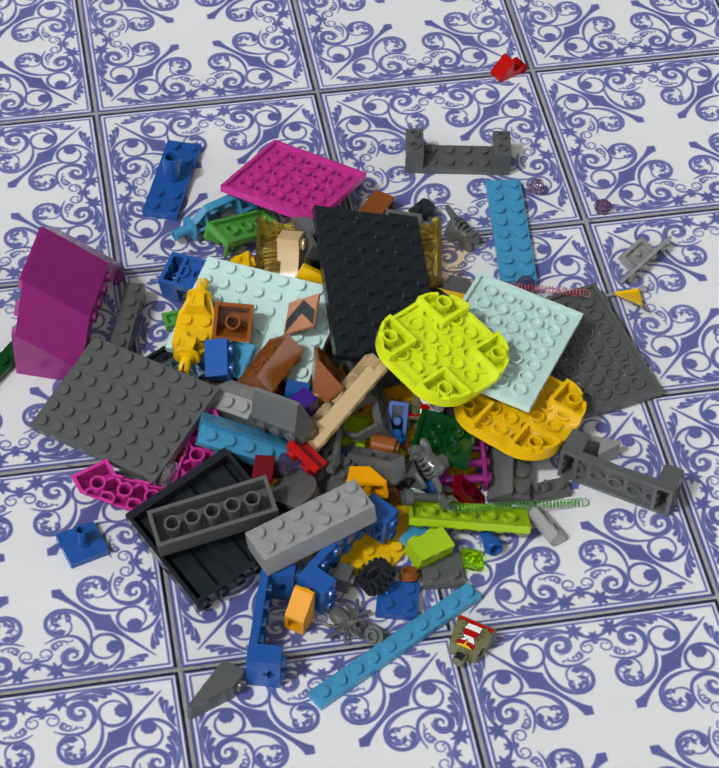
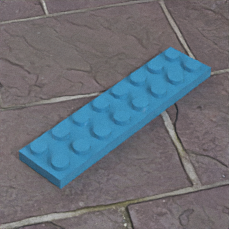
(510, 230)

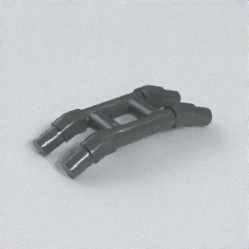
(334, 459)

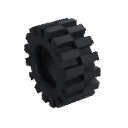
(376, 576)

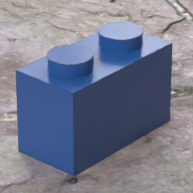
(219, 360)

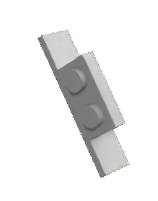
(638, 254)

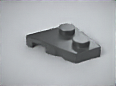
(443, 573)

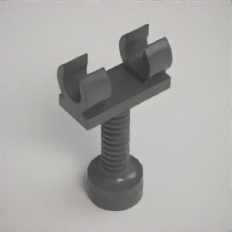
(443, 500)

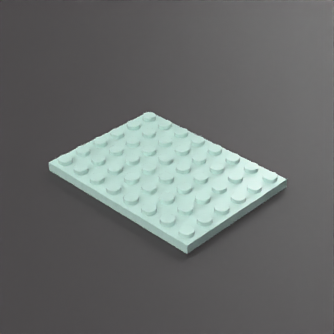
(271, 297)
(534, 331)

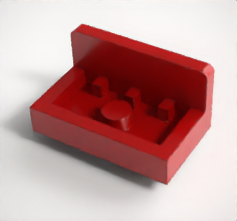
(306, 456)

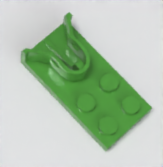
(235, 230)

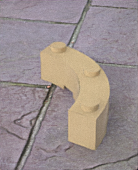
(290, 251)

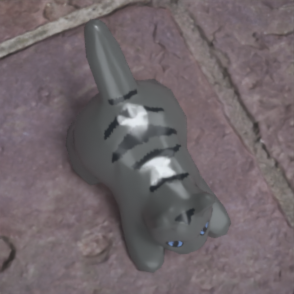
(460, 230)
(430, 465)

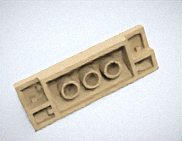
(356, 387)

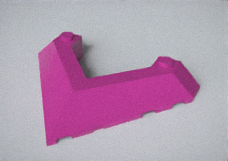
(105, 485)

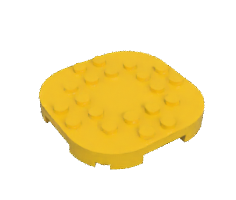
(525, 434)

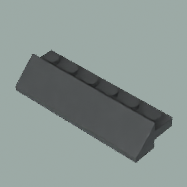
(508, 478)

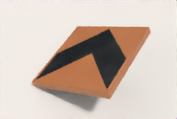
(302, 314)

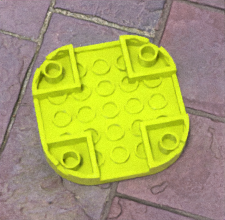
(441, 350)

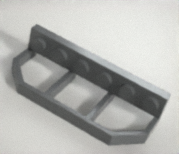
(380, 413)

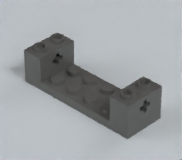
(457, 159)
(617, 481)

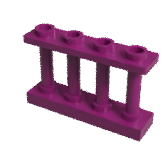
(483, 462)

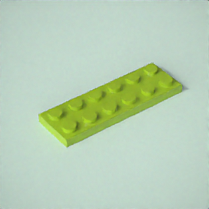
(430, 514)

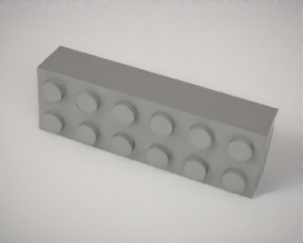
(311, 527)

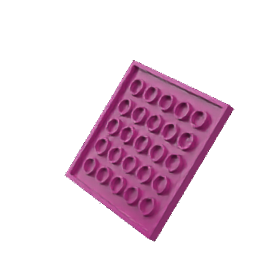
(292, 180)

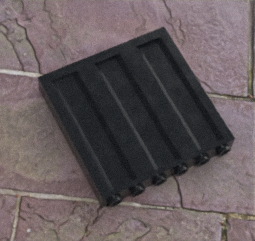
(207, 569)

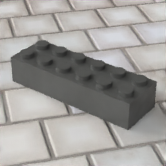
(212, 515)

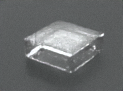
(168, 473)

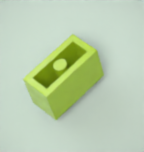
(429, 547)

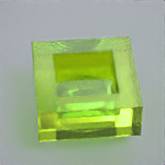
(472, 559)

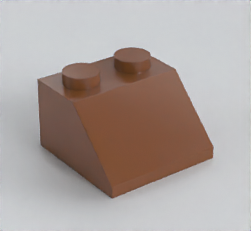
(233, 321)

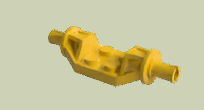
(193, 326)

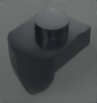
(425, 208)

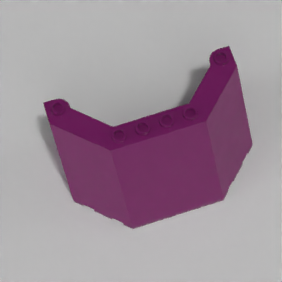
(59, 302)

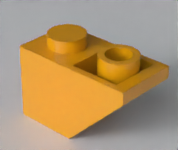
(300, 610)

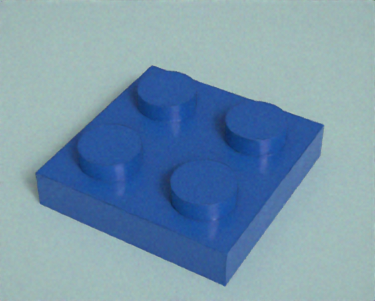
(399, 601)

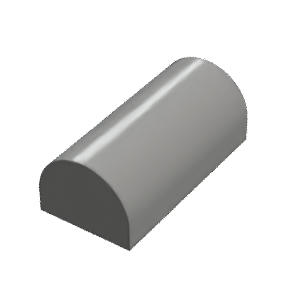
(547, 526)

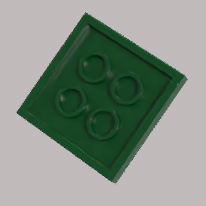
(445, 437)

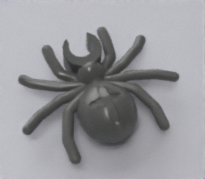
(347, 620)

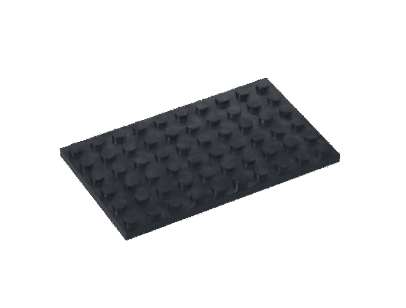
(368, 271)

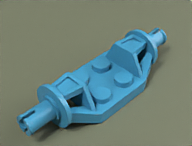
(206, 213)

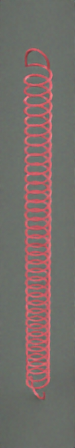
(549, 290)

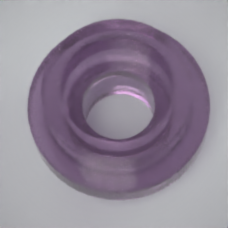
(602, 206)

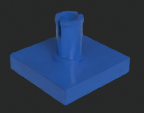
(82, 544)

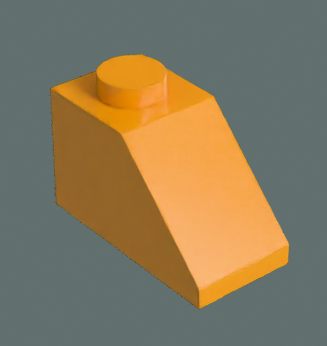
(369, 480)

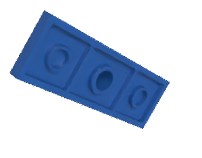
(172, 180)

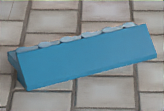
(238, 438)

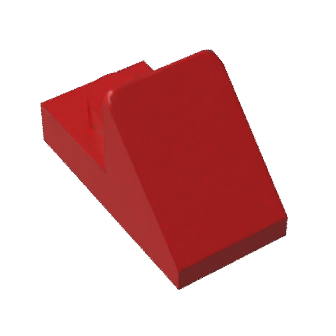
(508, 68)

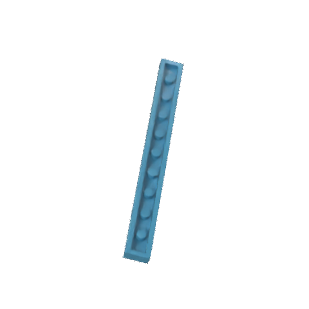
(394, 646)

